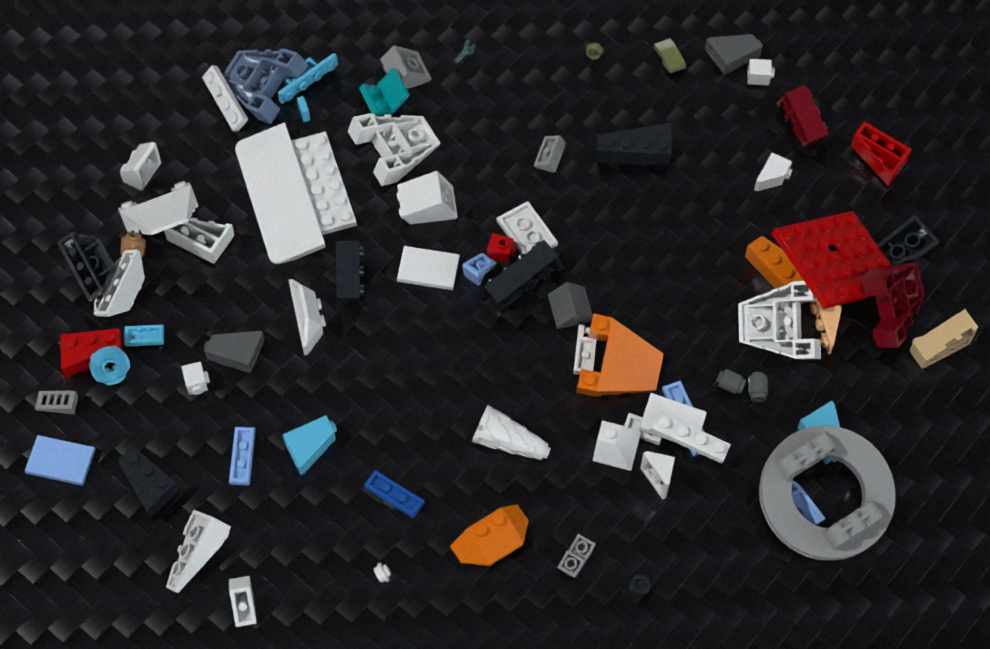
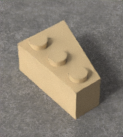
(944, 339)

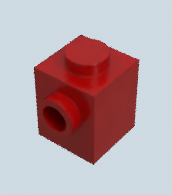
(501, 248)

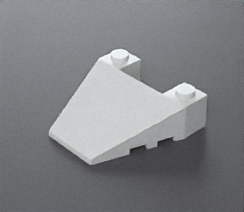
(399, 141)
(160, 212)
(774, 322)

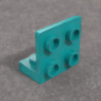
(386, 95)

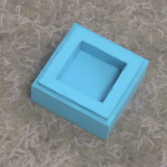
(303, 108)

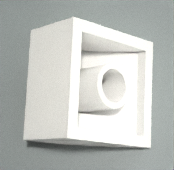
(141, 165)

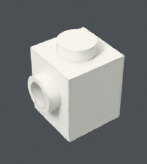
(760, 72)
(195, 378)

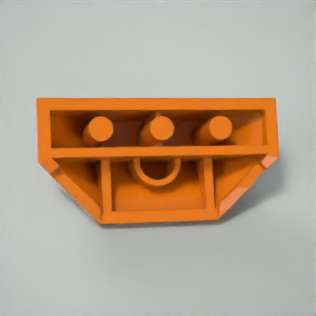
(492, 537)

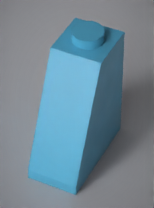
(821, 417)
(309, 442)

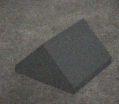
(570, 305)

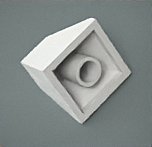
(616, 445)

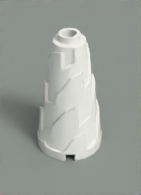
(502, 433)

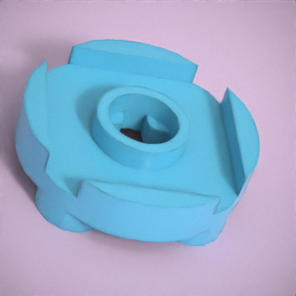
(102, 357)

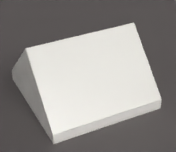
(658, 471)

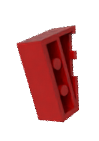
(880, 151)
(78, 348)

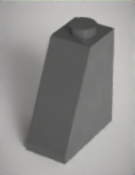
(733, 51)
(235, 349)

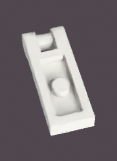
(584, 351)

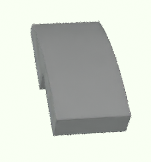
(576, 556)

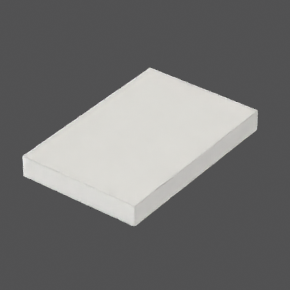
(526, 228)
(428, 268)
(679, 411)

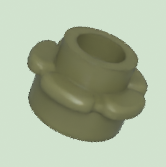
(594, 50)

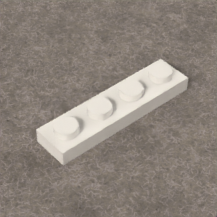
(225, 98)
(690, 437)

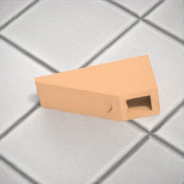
(826, 323)

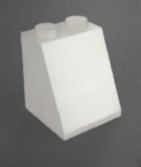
(427, 199)

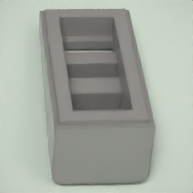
(71, 396)

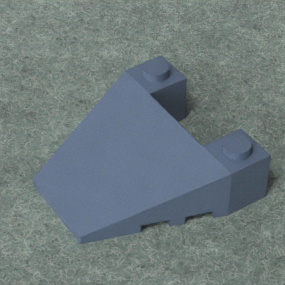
(257, 76)

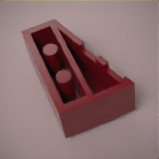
(804, 115)

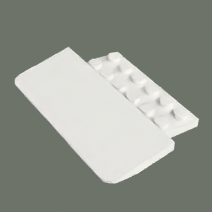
(294, 191)

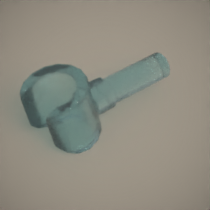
(467, 50)

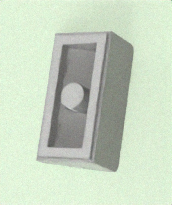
(550, 153)

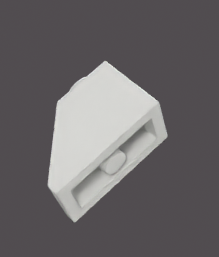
(774, 172)
(242, 601)

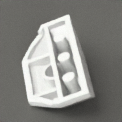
(123, 286)
(307, 315)

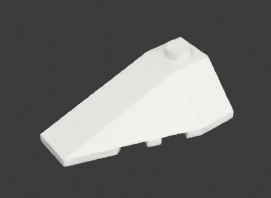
(202, 540)

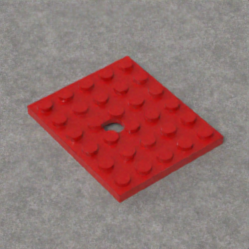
(831, 275)

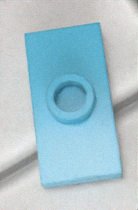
(144, 335)

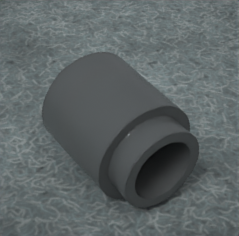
(731, 381)
(758, 386)

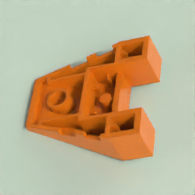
(627, 364)

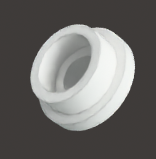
(382, 572)

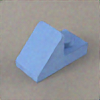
(477, 268)

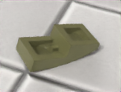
(670, 55)

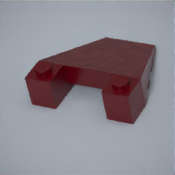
(898, 297)

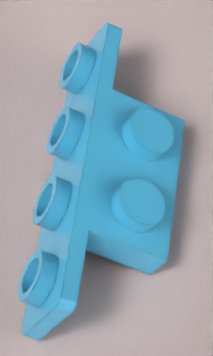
(312, 73)

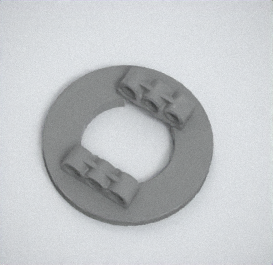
(848, 535)

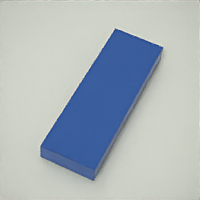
(394, 494)

